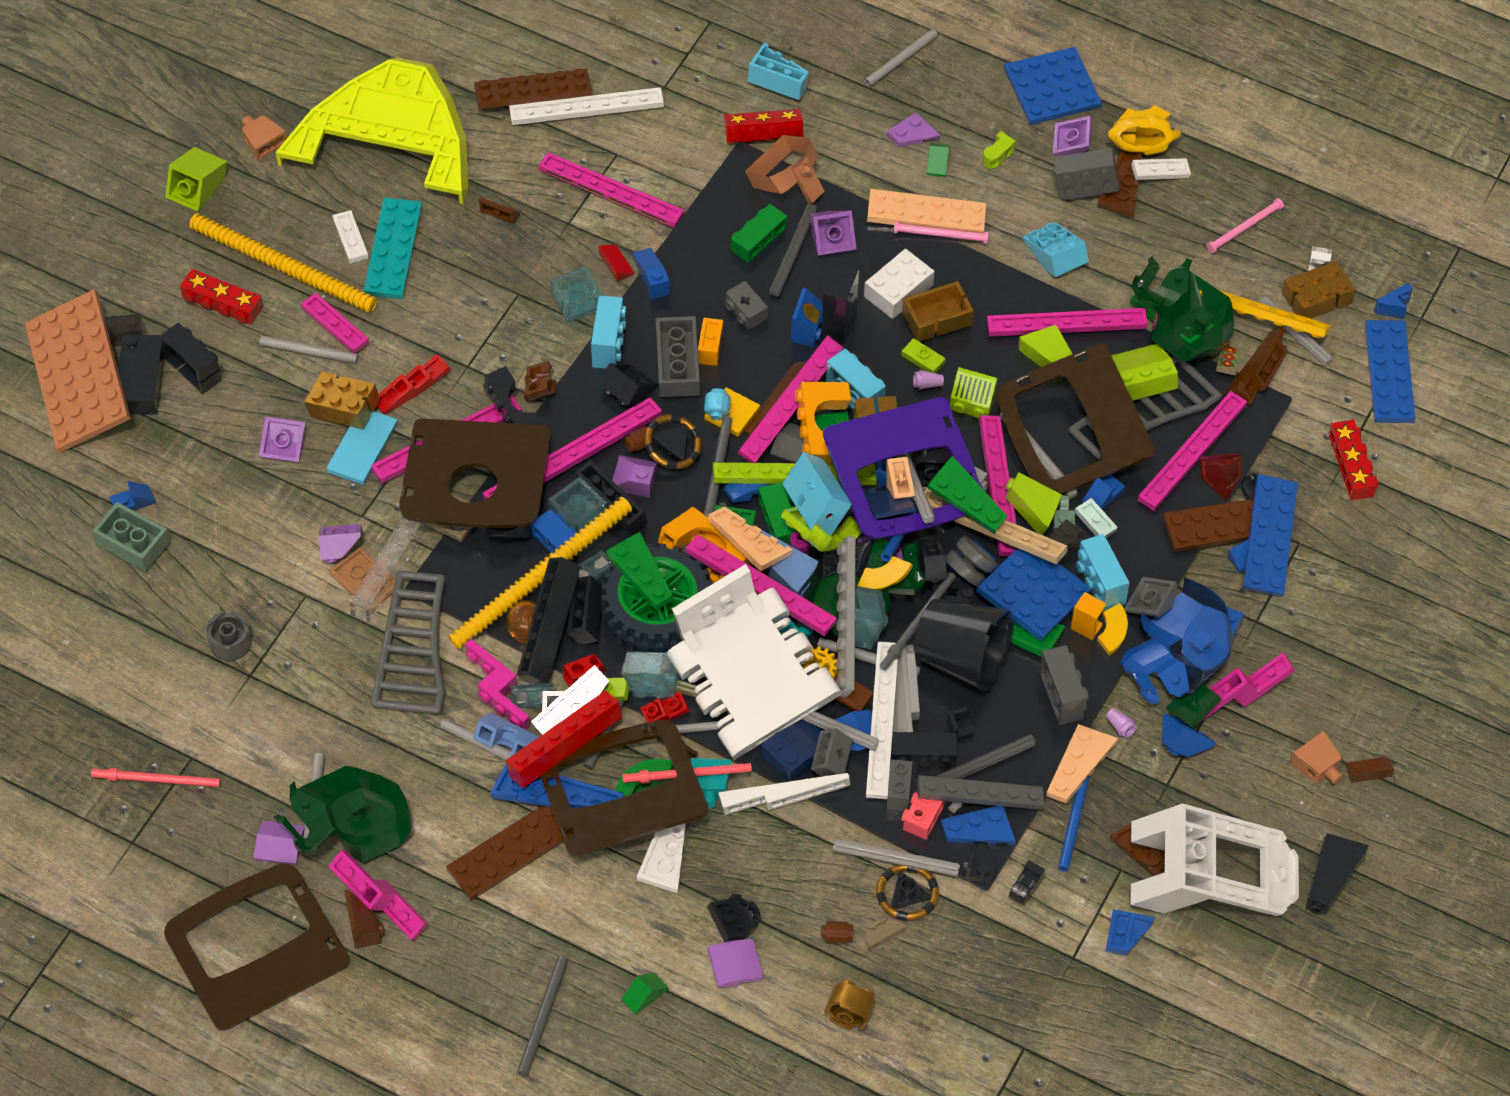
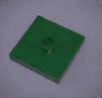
(1193, 707)

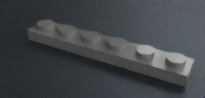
(980, 792)

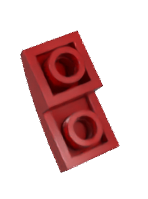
(666, 709)

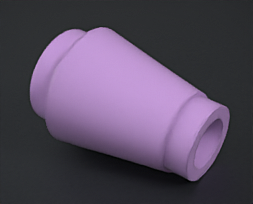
(927, 380)
(1122, 724)

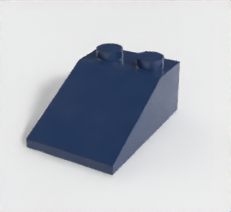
(884, 505)
(791, 750)

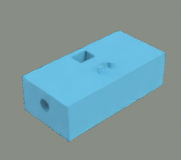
(816, 493)

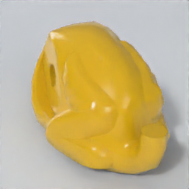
(1143, 134)

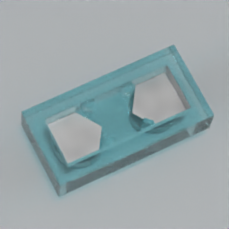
(595, 566)
(529, 694)

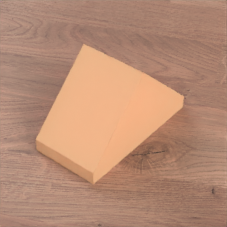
(899, 478)

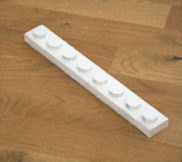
(586, 106)
(882, 725)

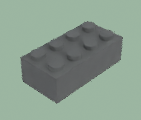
(677, 356)

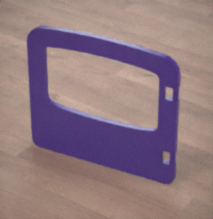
(890, 435)

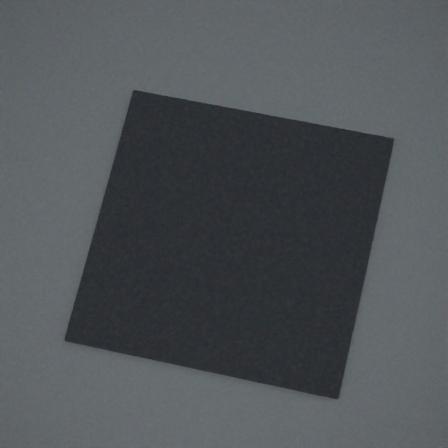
(753, 364)

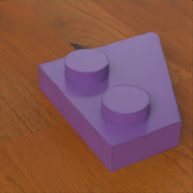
(912, 131)

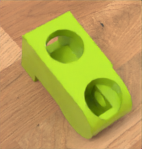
(999, 151)

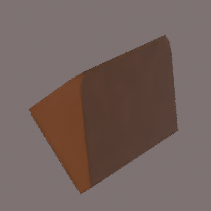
(498, 211)
(858, 699)
(1369, 769)

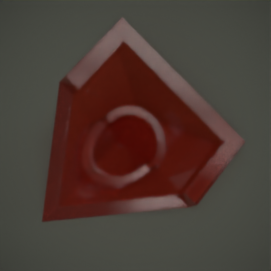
(1221, 472)

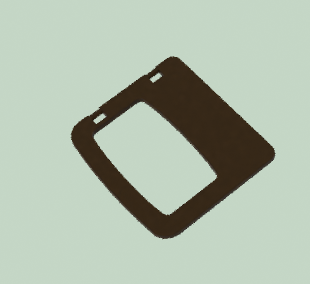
(1107, 405)
(635, 814)
(271, 978)

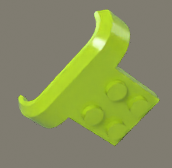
(817, 536)

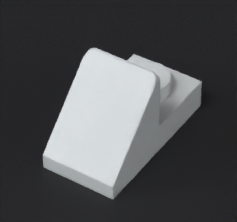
(1319, 257)

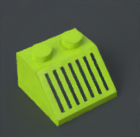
(973, 393)

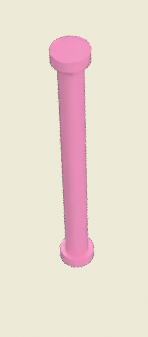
(941, 232)
(1212, 246)

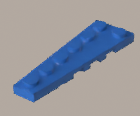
(577, 792)

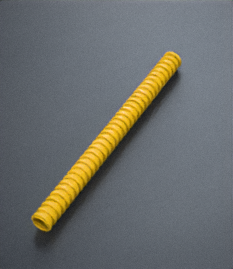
(283, 263)
(536, 575)

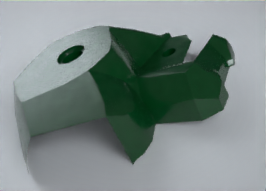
(1178, 304)
(357, 806)

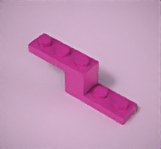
(496, 685)
(1249, 688)
(378, 895)

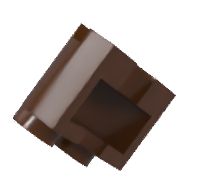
(539, 381)

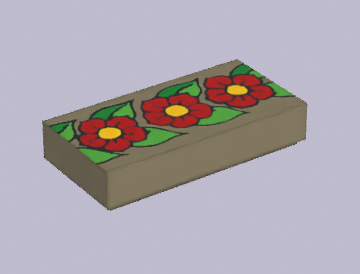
(1228, 360)

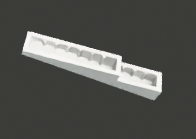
(781, 793)

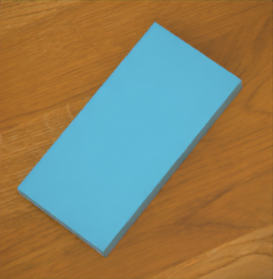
(362, 448)

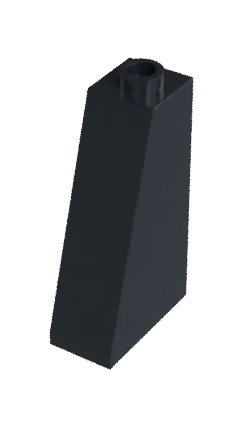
(1335, 868)

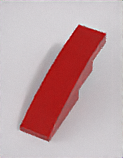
(409, 386)

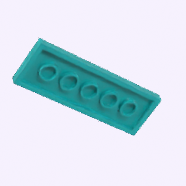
(393, 248)

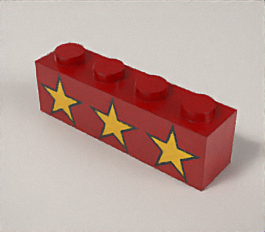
(763, 125)
(221, 296)
(1353, 459)

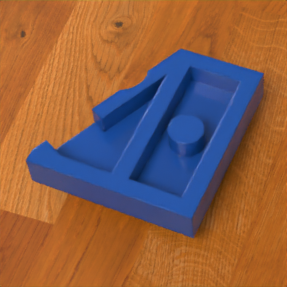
(1126, 931)

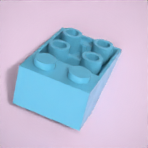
(1057, 248)

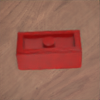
(615, 262)

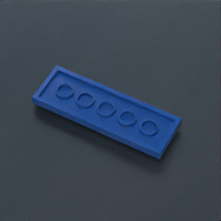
(1389, 371)
(1270, 535)

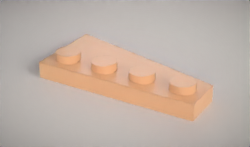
(748, 539)
(1079, 761)

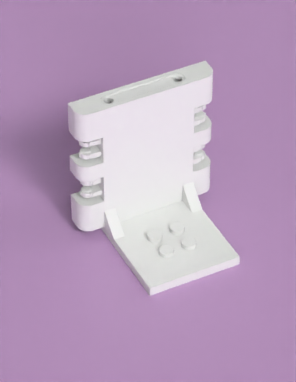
(747, 662)

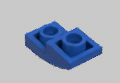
(742, 492)

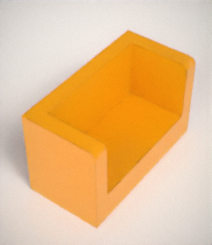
(710, 341)
(1086, 616)

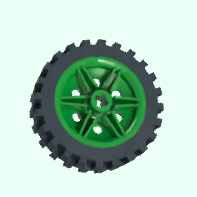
(631, 620)

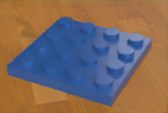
(1052, 85)
(1034, 591)

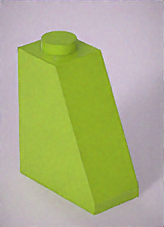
(1044, 346)
(1032, 501)

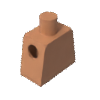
(262, 136)
(1318, 759)

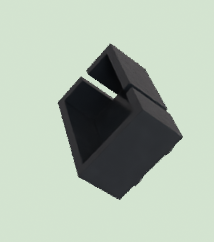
(182, 347)

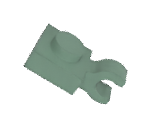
(1063, 513)

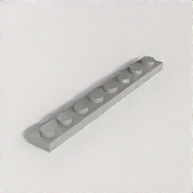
(846, 621)

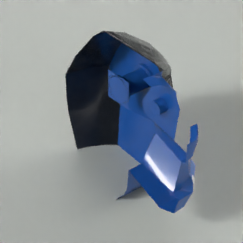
(1198, 626)

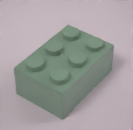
(131, 536)

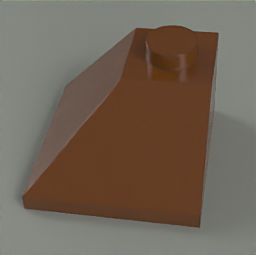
(363, 922)

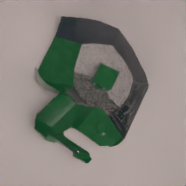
(824, 581)

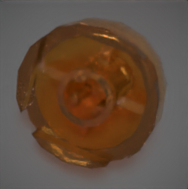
(520, 619)

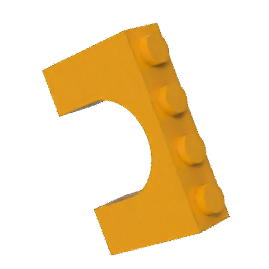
(811, 399)
(687, 526)

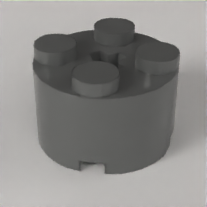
(228, 636)

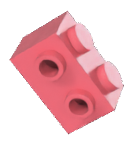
(922, 816)

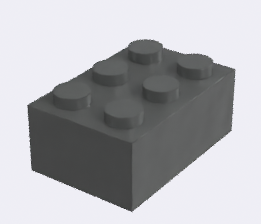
(1087, 174)
(1063, 684)

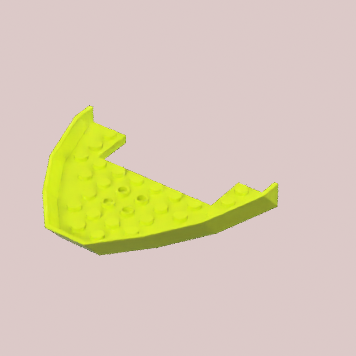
(396, 107)

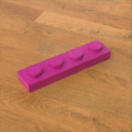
(334, 323)

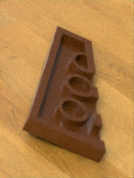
(1125, 199)
(1148, 857)

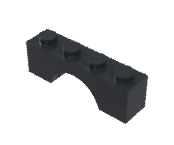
(501, 386)

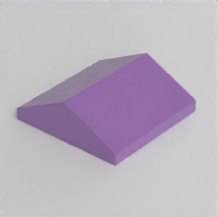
(1072, 136)
(282, 439)
(276, 844)

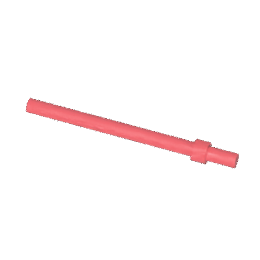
(114, 774)
(645, 776)

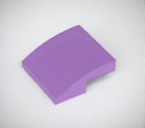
(735, 963)

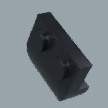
(735, 917)

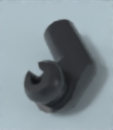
(1248, 485)

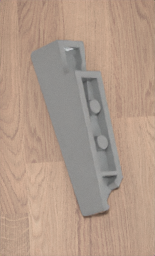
(906, 693)

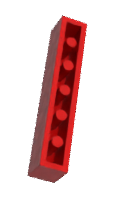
(564, 739)

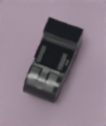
(1027, 883)

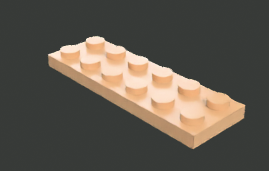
(925, 211)

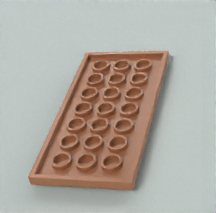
(77, 371)

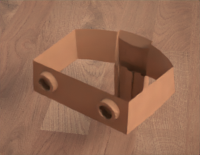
(800, 172)

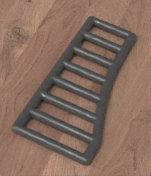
(1181, 411)
(433, 651)

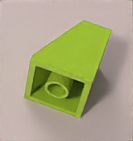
(194, 178)

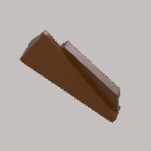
(1260, 367)
(774, 396)

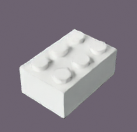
(897, 280)

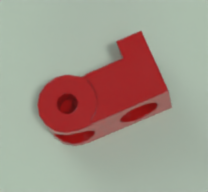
(576, 669)

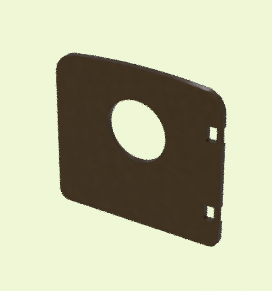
(509, 450)

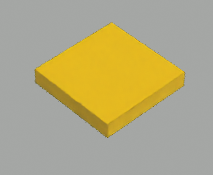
(741, 411)

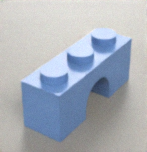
(496, 730)

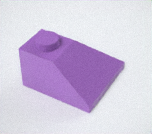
(833, 231)
(635, 475)
(337, 541)

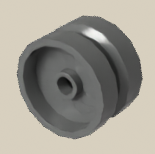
(970, 560)

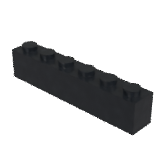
(548, 620)

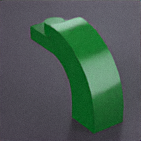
(650, 765)

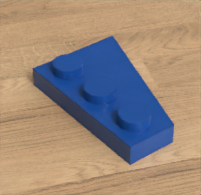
(981, 826)

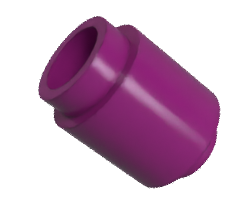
(799, 543)

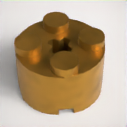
(850, 1005)

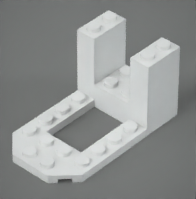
(1190, 862)

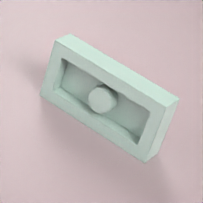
(1095, 518)

